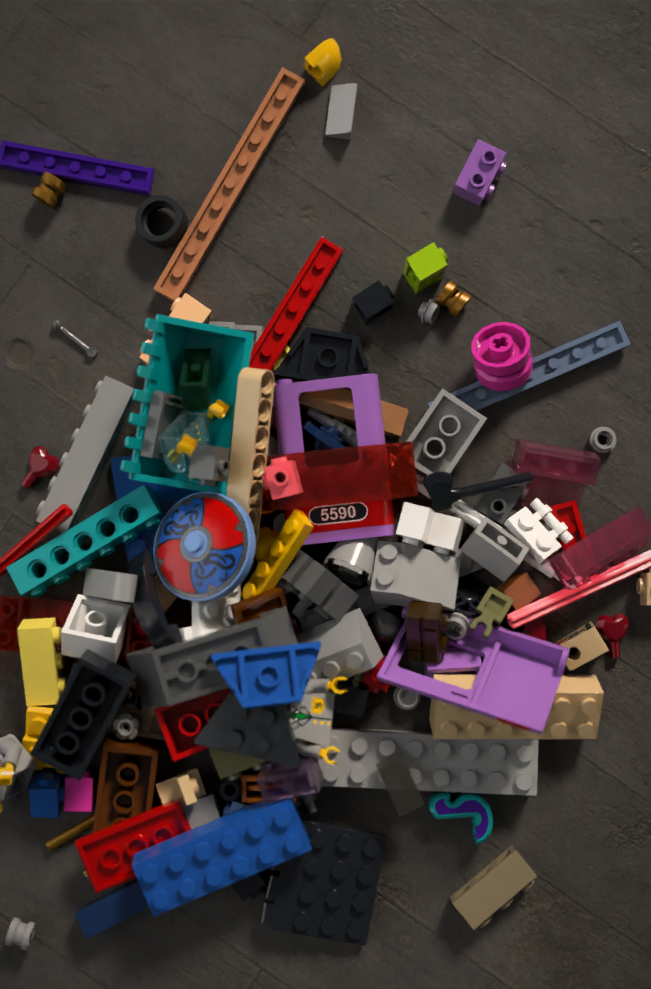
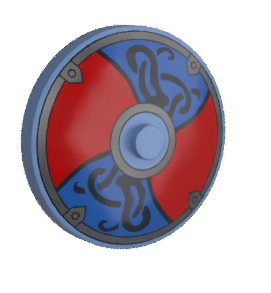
(204, 547)

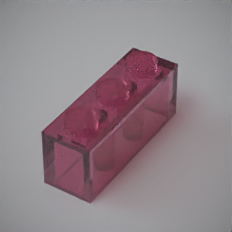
(556, 461)

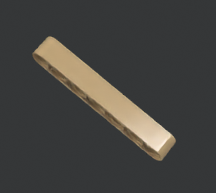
(251, 441)

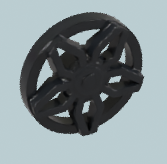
(469, 597)

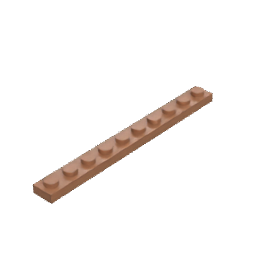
(229, 185)

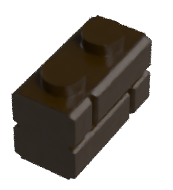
(426, 631)

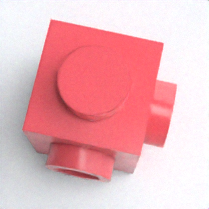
(282, 478)

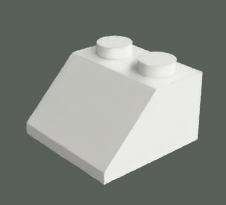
(95, 626)

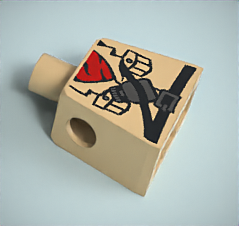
(588, 643)

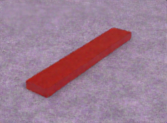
(295, 305)

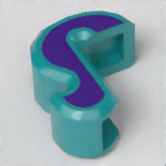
(464, 806)

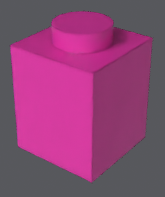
(82, 794)

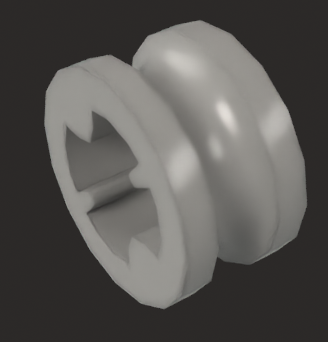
(458, 620)

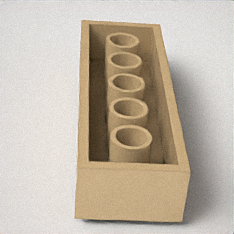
(572, 714)

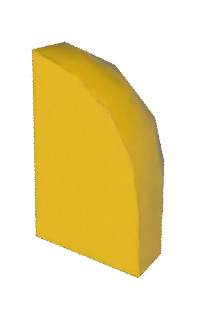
(324, 61)

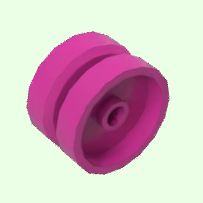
(502, 356)

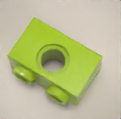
(425, 267)

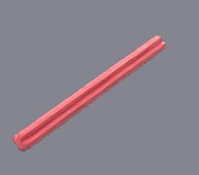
(567, 595)

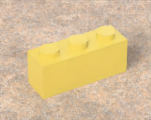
(41, 661)

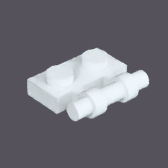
(534, 535)

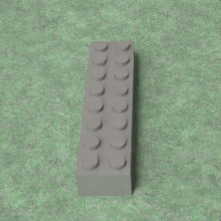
(435, 764)

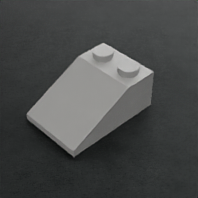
(444, 434)
(414, 573)

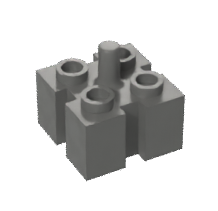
(317, 587)

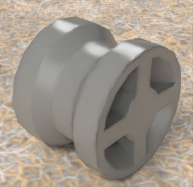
(20, 933)

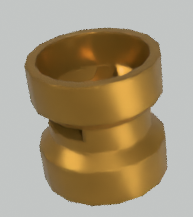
(48, 190)
(459, 299)

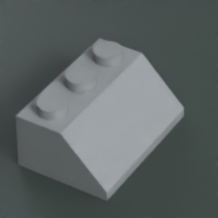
(345, 646)

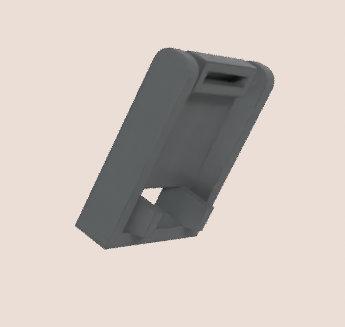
(162, 412)

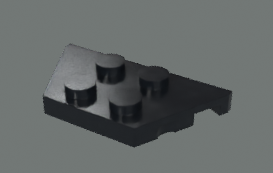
(323, 356)
(252, 732)

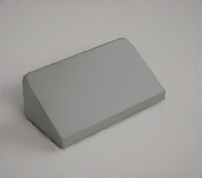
(341, 111)

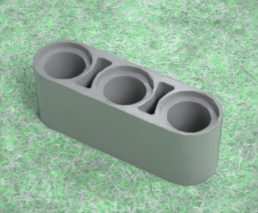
(110, 585)

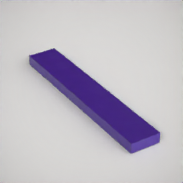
(77, 168)

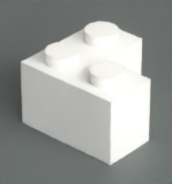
(423, 527)

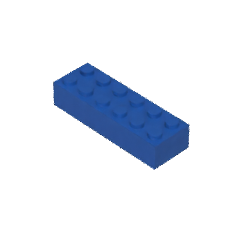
(220, 853)

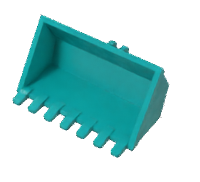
(170, 337)

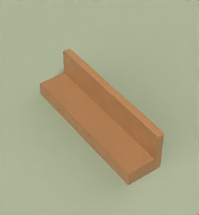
(339, 405)

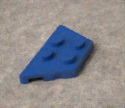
(268, 674)

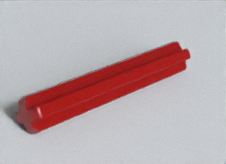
(35, 537)

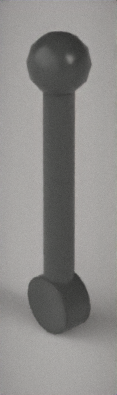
(91, 351)

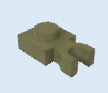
(492, 609)

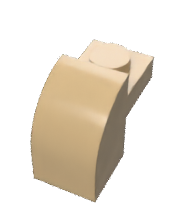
(183, 785)

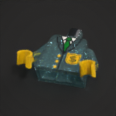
(186, 433)

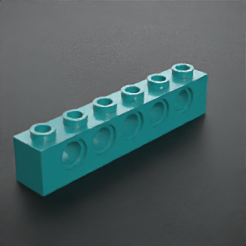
(26, 570)

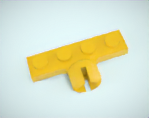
(276, 553)

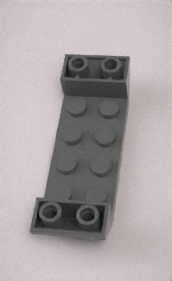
(186, 667)

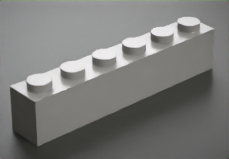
(89, 451)

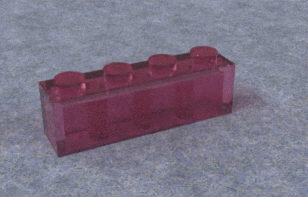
(601, 547)

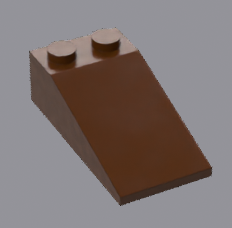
(125, 780)

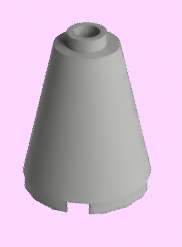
(353, 560)

